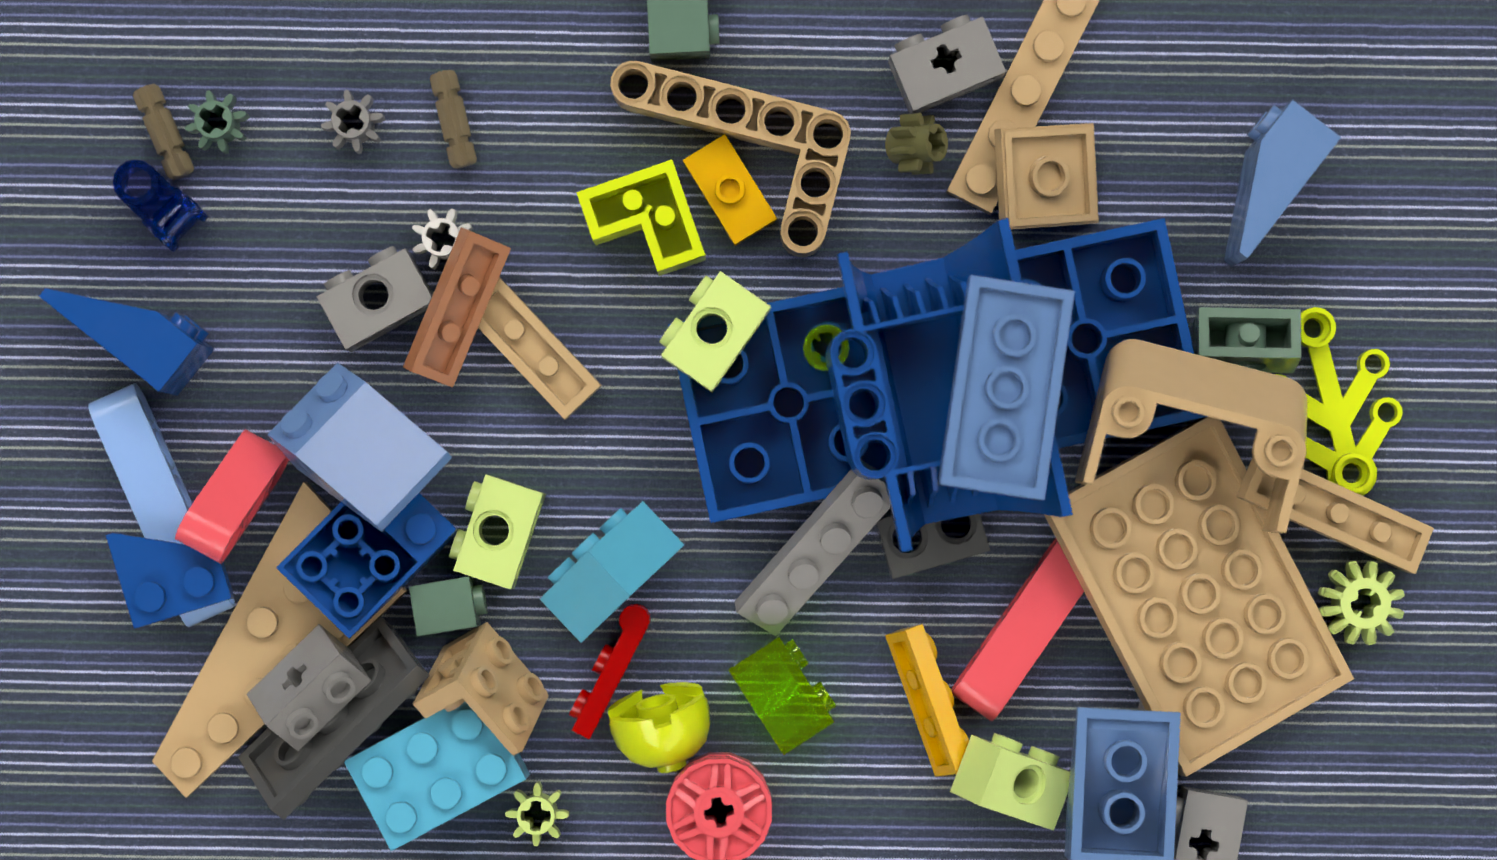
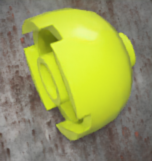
(663, 727)

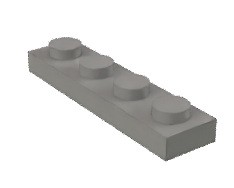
(814, 551)

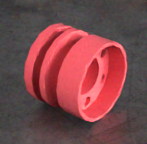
(738, 785)

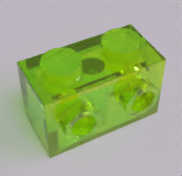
(782, 694)

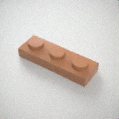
(456, 307)

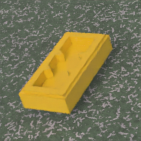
(729, 190)

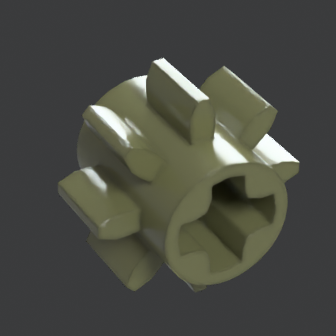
(916, 143)

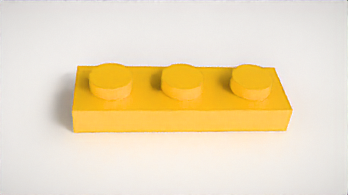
(928, 698)

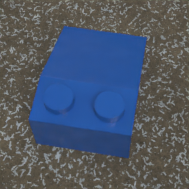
(151, 344)

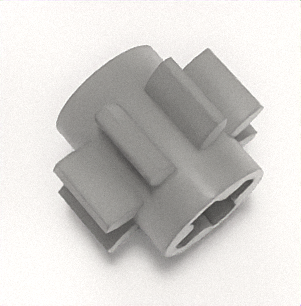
(353, 108)

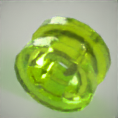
(814, 358)

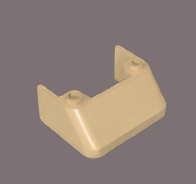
(1147, 373)

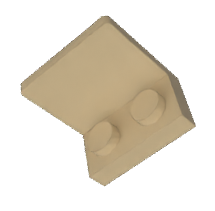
(491, 681)

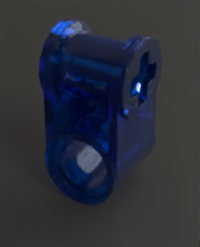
(164, 208)

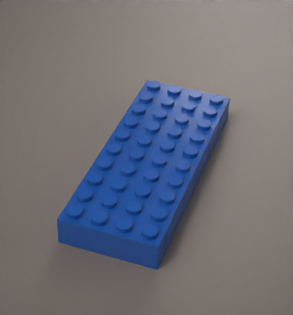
(773, 422)

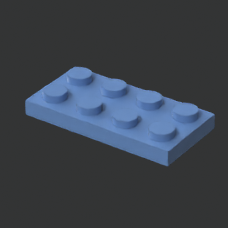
(1006, 387)

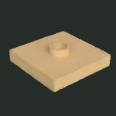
(1047, 175)

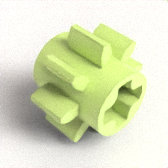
(526, 823)

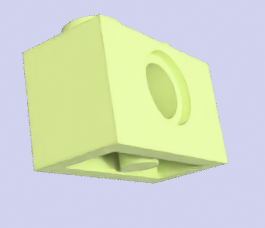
(705, 361)
(500, 562)
(1012, 782)

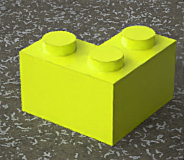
(650, 202)

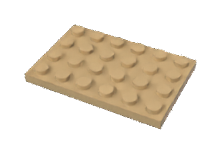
(1198, 593)

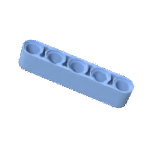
(146, 472)

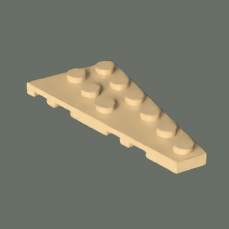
(258, 635)

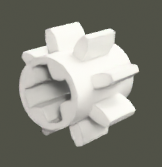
(437, 225)

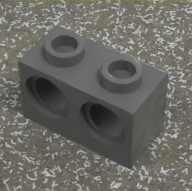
(933, 548)

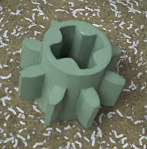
(216, 135)

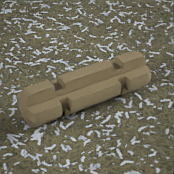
(453, 119)
(163, 131)

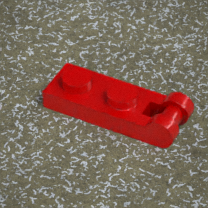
(611, 667)

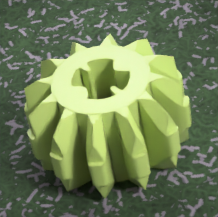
(1374, 613)

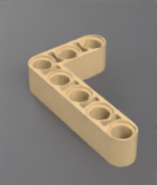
(753, 130)

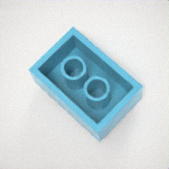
(432, 773)

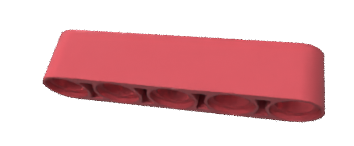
(1019, 635)

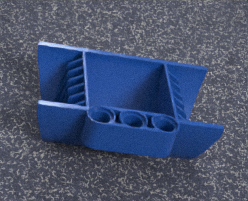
(910, 344)

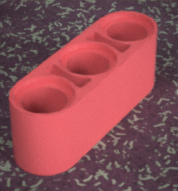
(232, 496)

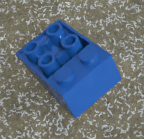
(356, 568)

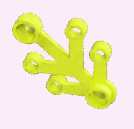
(1338, 412)

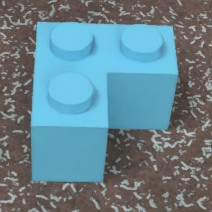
(609, 569)

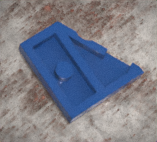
(165, 578)

